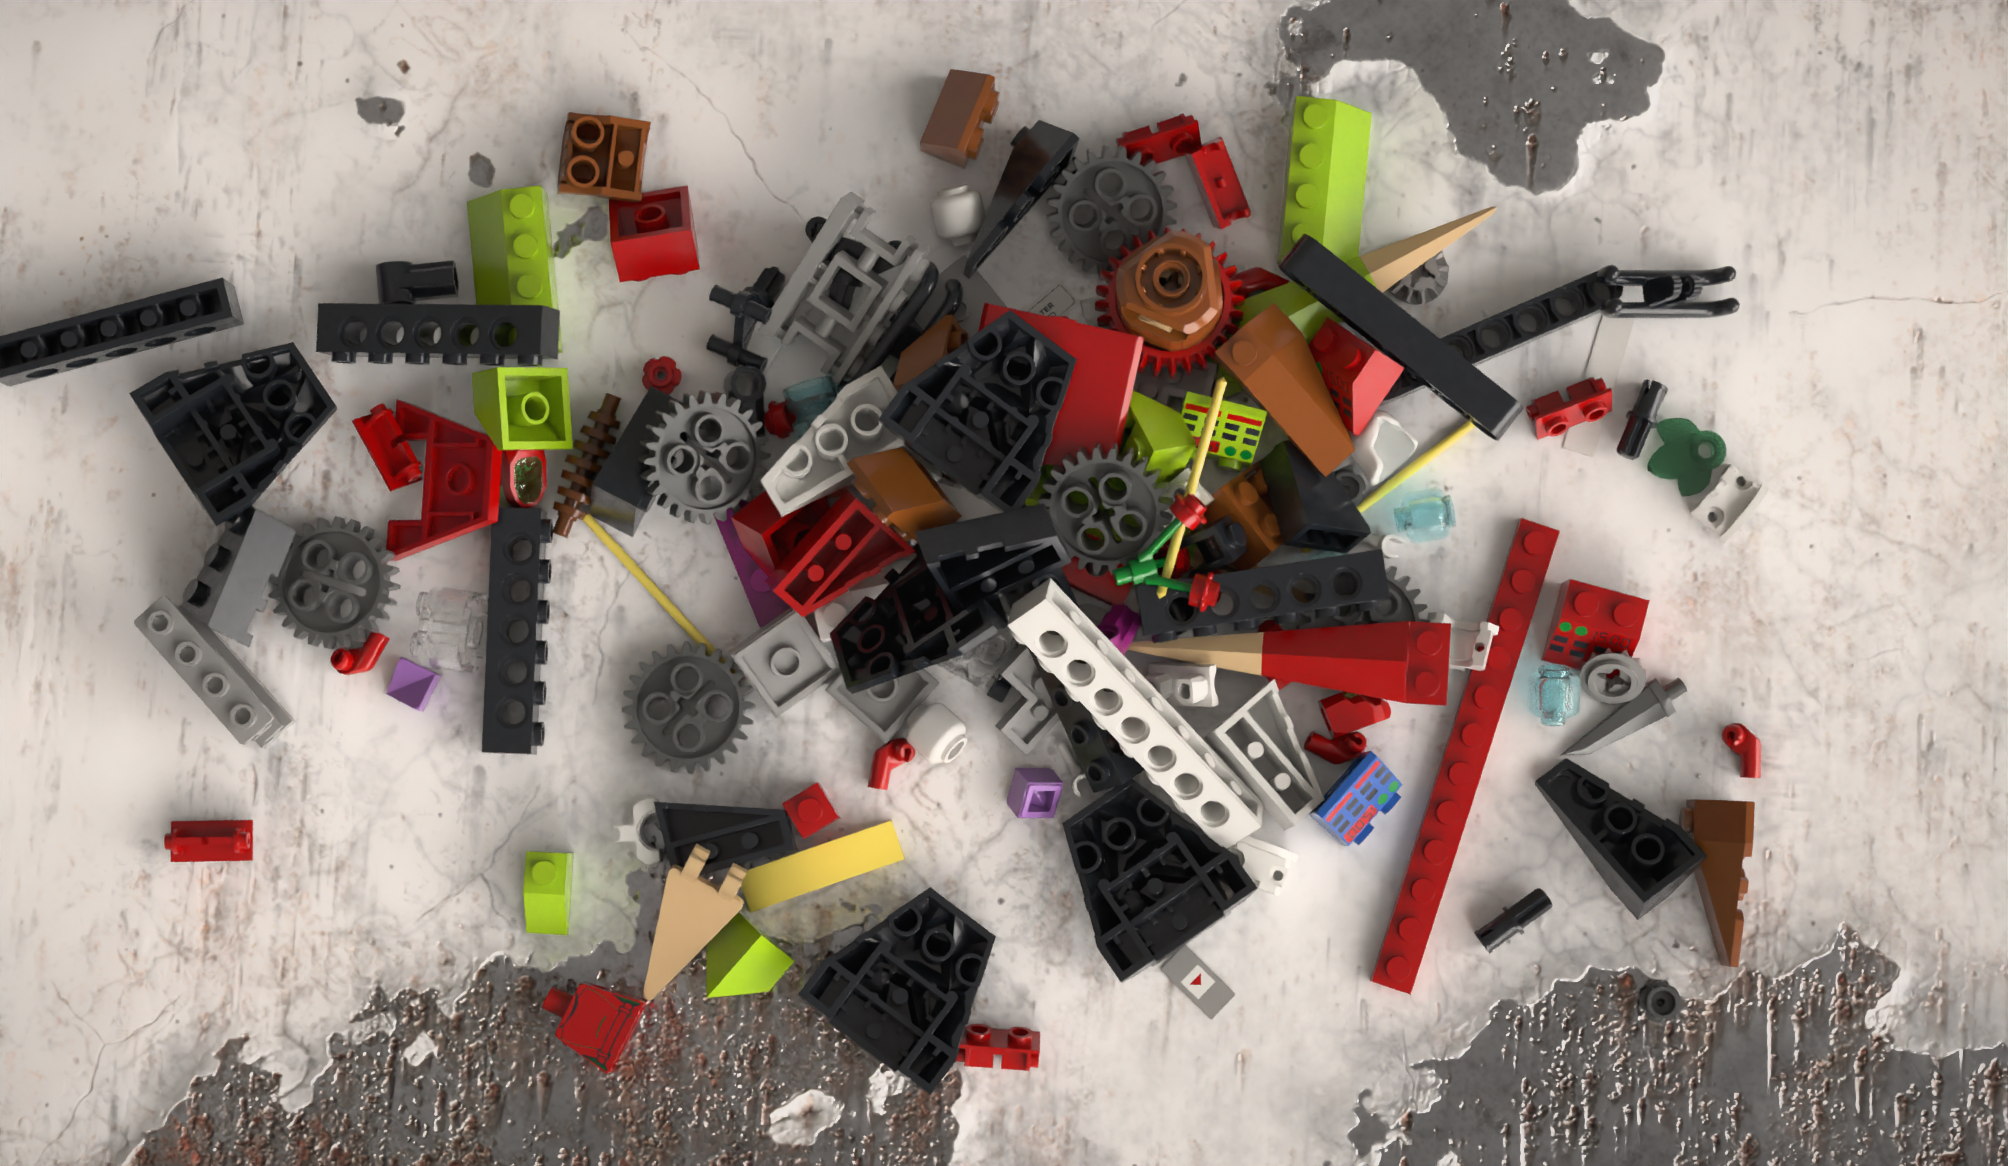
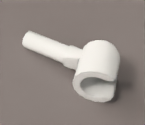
(1380, 542)
(1074, 768)

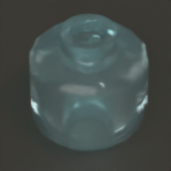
(1425, 515)
(1554, 694)

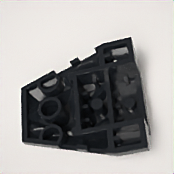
(987, 410)
(235, 423)
(909, 628)
(1149, 877)
(906, 987)

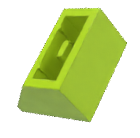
(1159, 435)

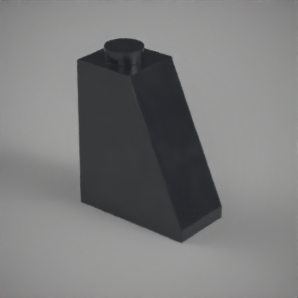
(1308, 506)

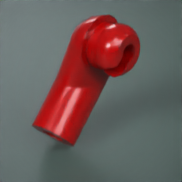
(1746, 746)
(1338, 749)

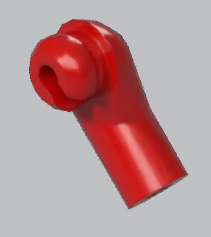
(1257, 279)
(362, 658)
(887, 758)

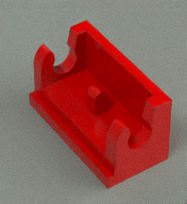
(1218, 183)

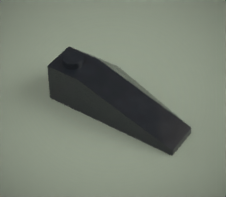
(1027, 176)
(1627, 844)

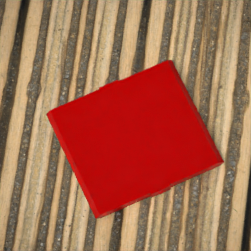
(1099, 385)

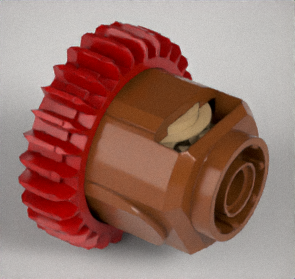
(1172, 298)

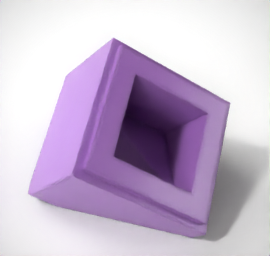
(413, 684)
(1034, 792)

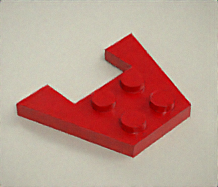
(458, 483)

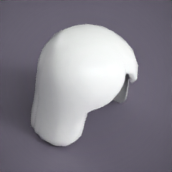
(1381, 447)

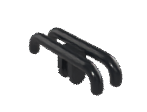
(1667, 293)
(901, 332)

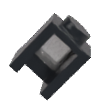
(1218, 542)

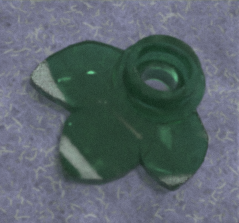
(1681, 458)

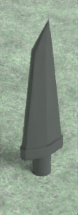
(1645, 709)

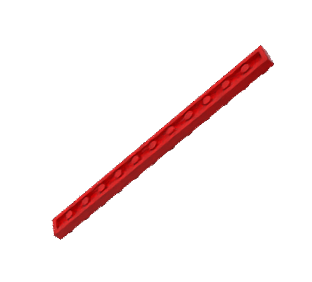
(1464, 759)

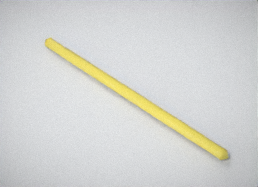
(1411, 469)
(1194, 478)
(650, 586)

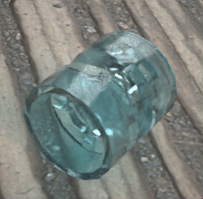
(808, 401)

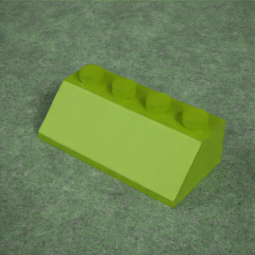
(1325, 176)
(513, 250)

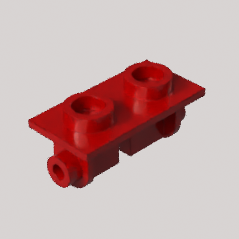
(1171, 141)
(1587, 402)
(391, 456)
(210, 840)
(1017, 1046)

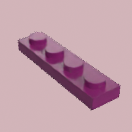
(763, 601)

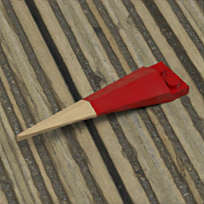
(1376, 660)

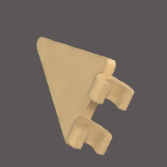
(689, 917)

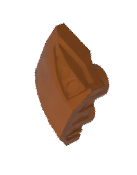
(611, 155)

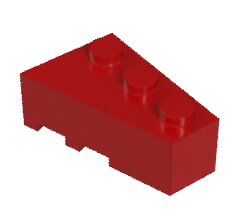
(836, 555)

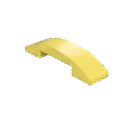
(821, 866)

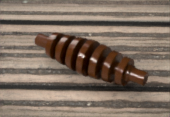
(586, 465)

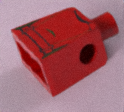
(595, 1021)

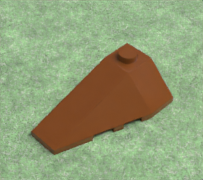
(1282, 377)
(1726, 836)

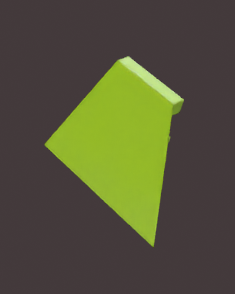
(743, 960)

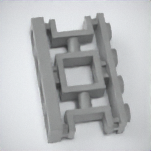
(820, 272)
(214, 673)

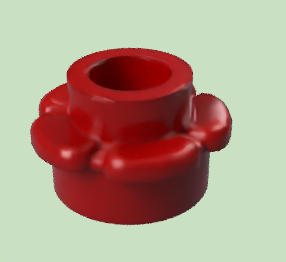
(665, 365)
(778, 420)

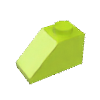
(547, 892)

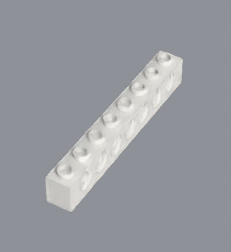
(1133, 696)

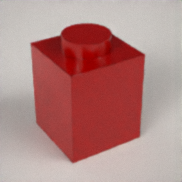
(811, 810)

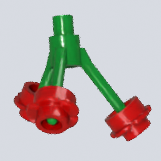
(1148, 565)

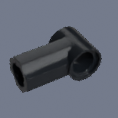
(405, 283)
(755, 399)

